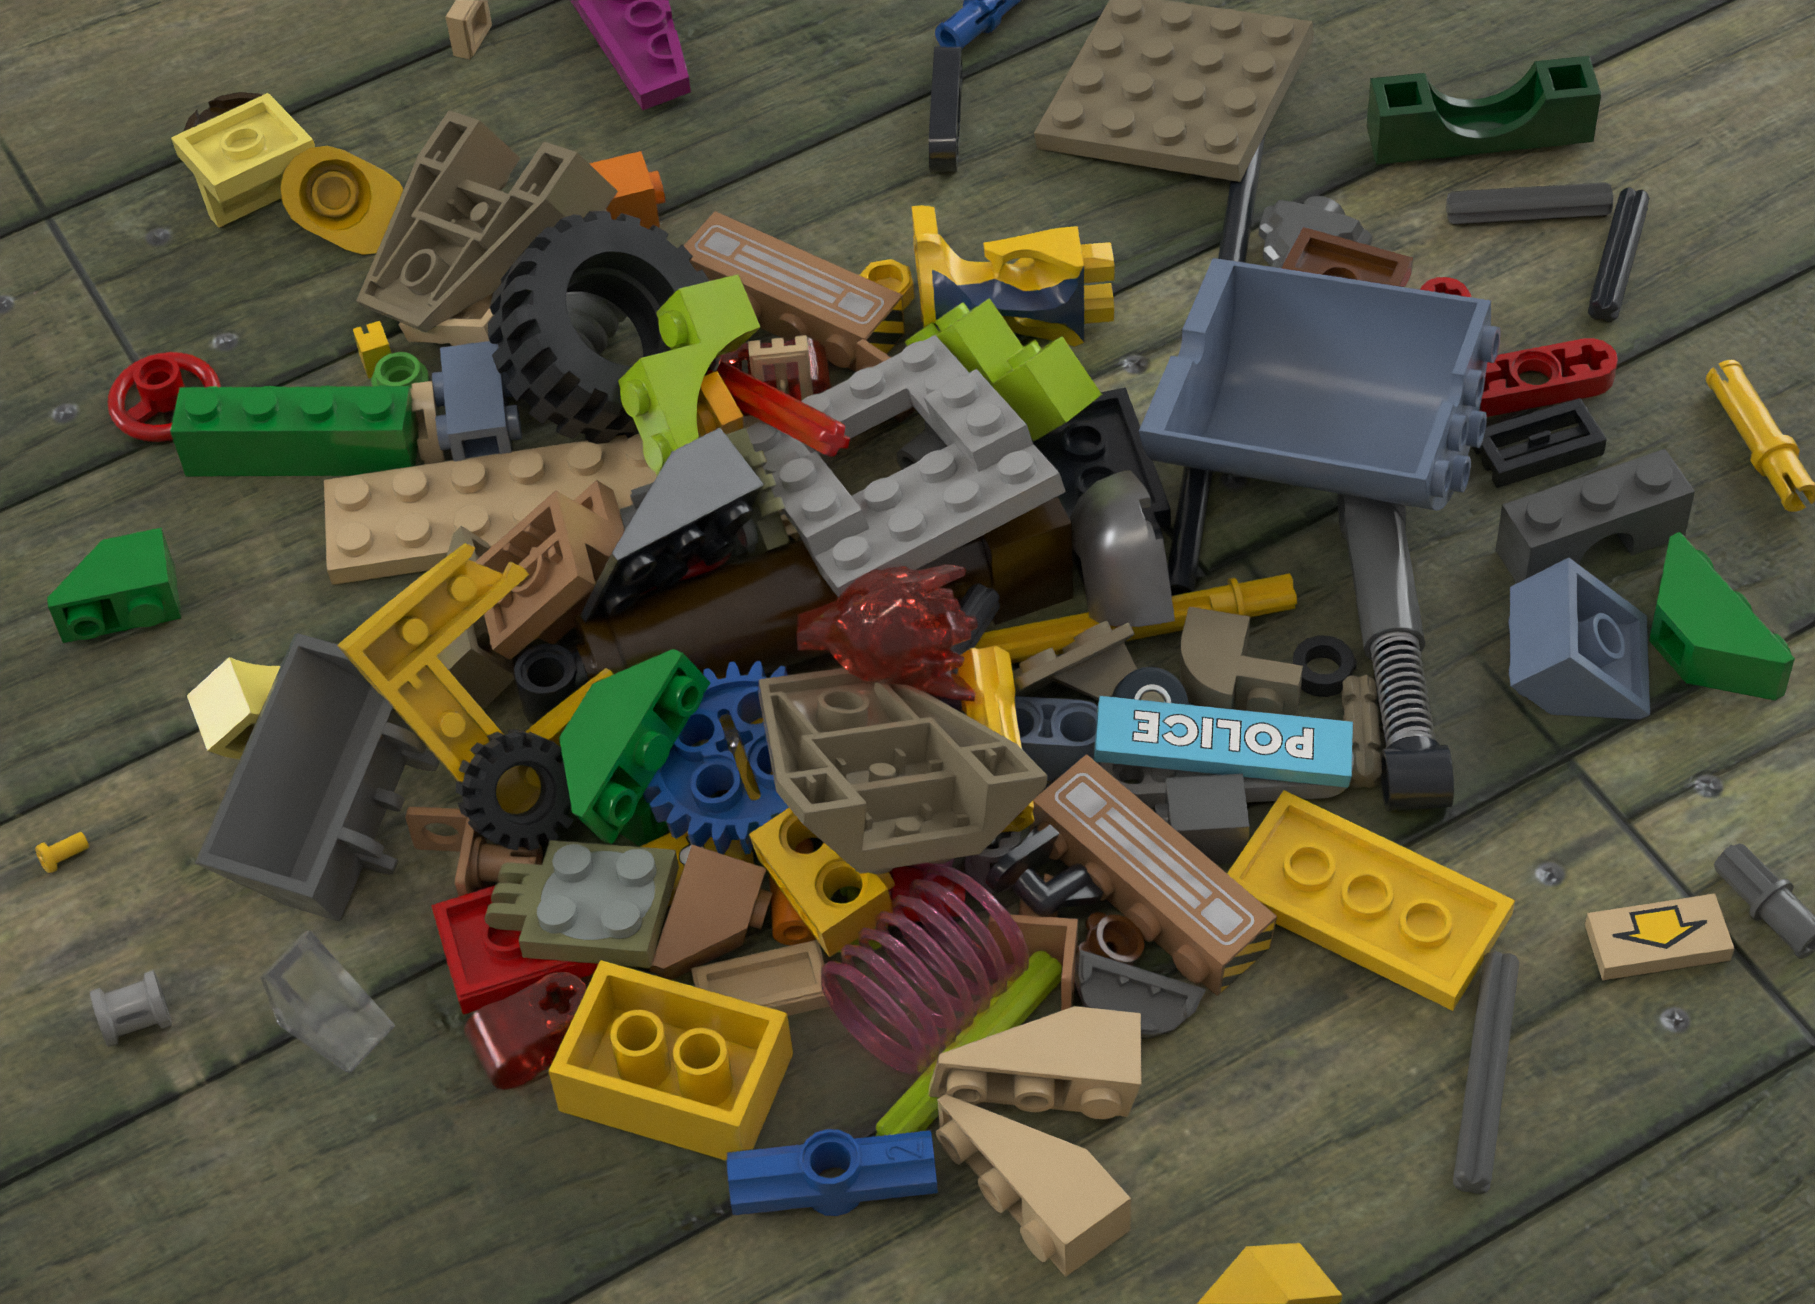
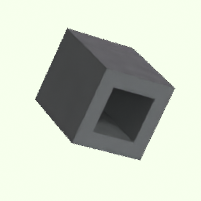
(1208, 813)

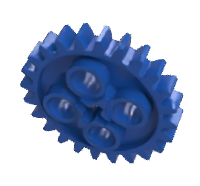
(692, 774)

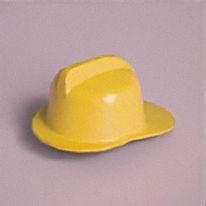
(340, 197)

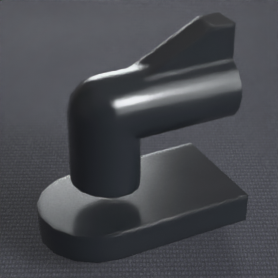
(1044, 898)

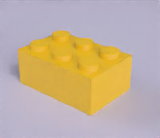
(671, 1061)

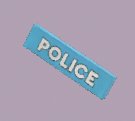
(1223, 741)

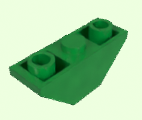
(1712, 630)
(626, 736)

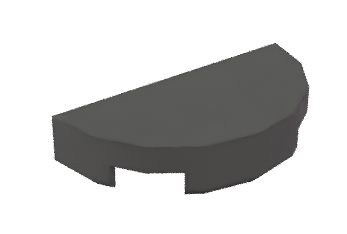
(1125, 988)

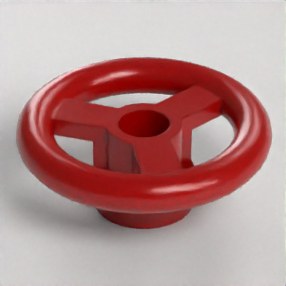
(158, 385)

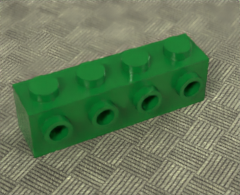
(294, 430)

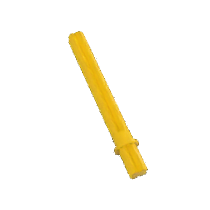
(1243, 598)

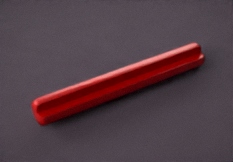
(784, 411)

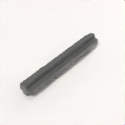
(1486, 1073)

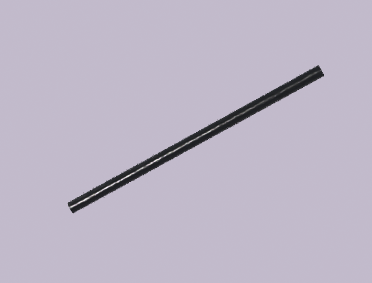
(1197, 482)

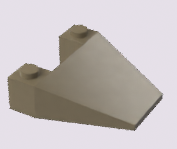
(460, 231)

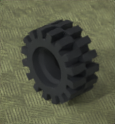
(481, 781)

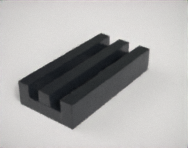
(1544, 450)

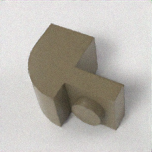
(1221, 674)

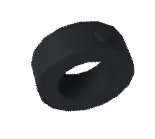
(1324, 647)

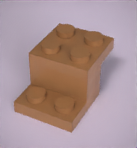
(564, 552)

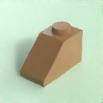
(710, 911)

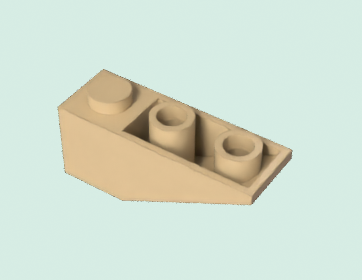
(1059, 1062)
(1050, 1186)

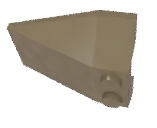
(890, 770)

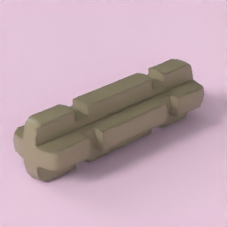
(1360, 707)

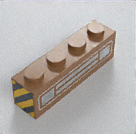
(799, 291)
(1155, 876)

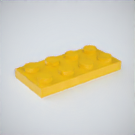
(1371, 899)

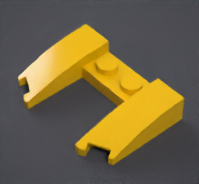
(400, 661)

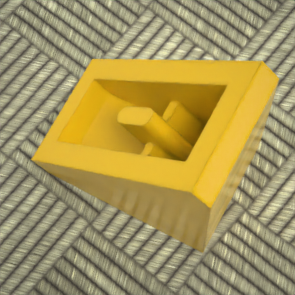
(1273, 1277)

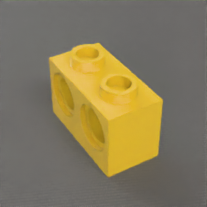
(814, 877)

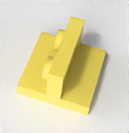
(242, 157)

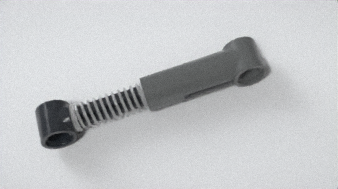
(1414, 765)

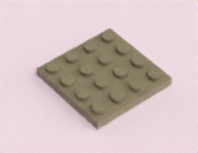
(1175, 87)

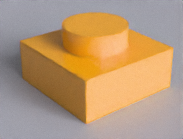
(717, 407)

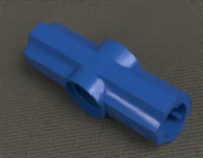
(790, 1179)

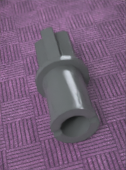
(1768, 898)

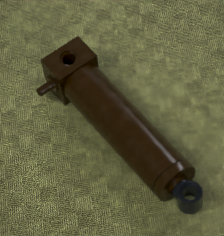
(753, 607)

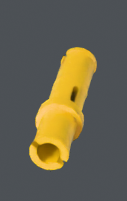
(1772, 452)

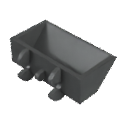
(313, 785)

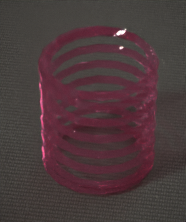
(954, 939)

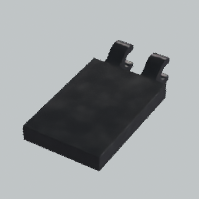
(1098, 445)

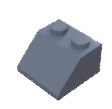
(1578, 645)

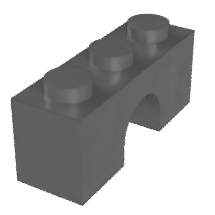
(1636, 500)

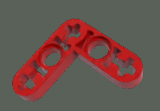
(1552, 360)

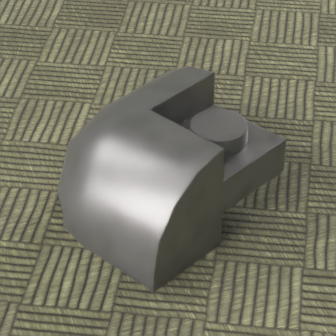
(1120, 555)

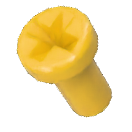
(60, 851)

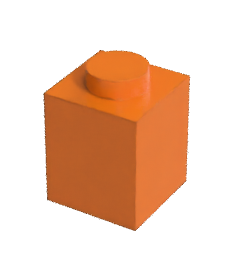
(637, 188)

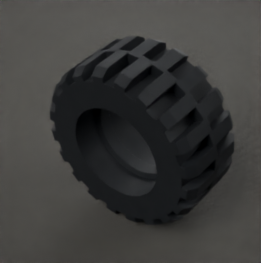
(533, 328)

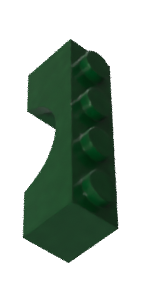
(1546, 108)

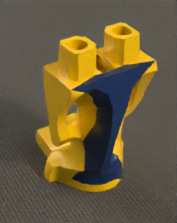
(1036, 295)

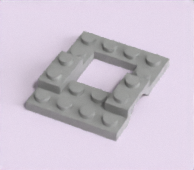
(931, 506)

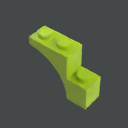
(1038, 383)
(665, 387)

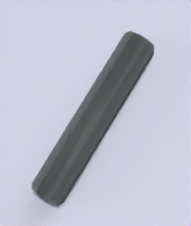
(1529, 203)

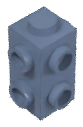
(474, 402)

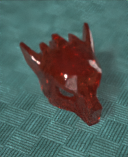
(896, 629)

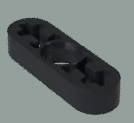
(945, 109)

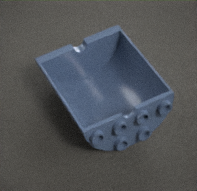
(1326, 385)

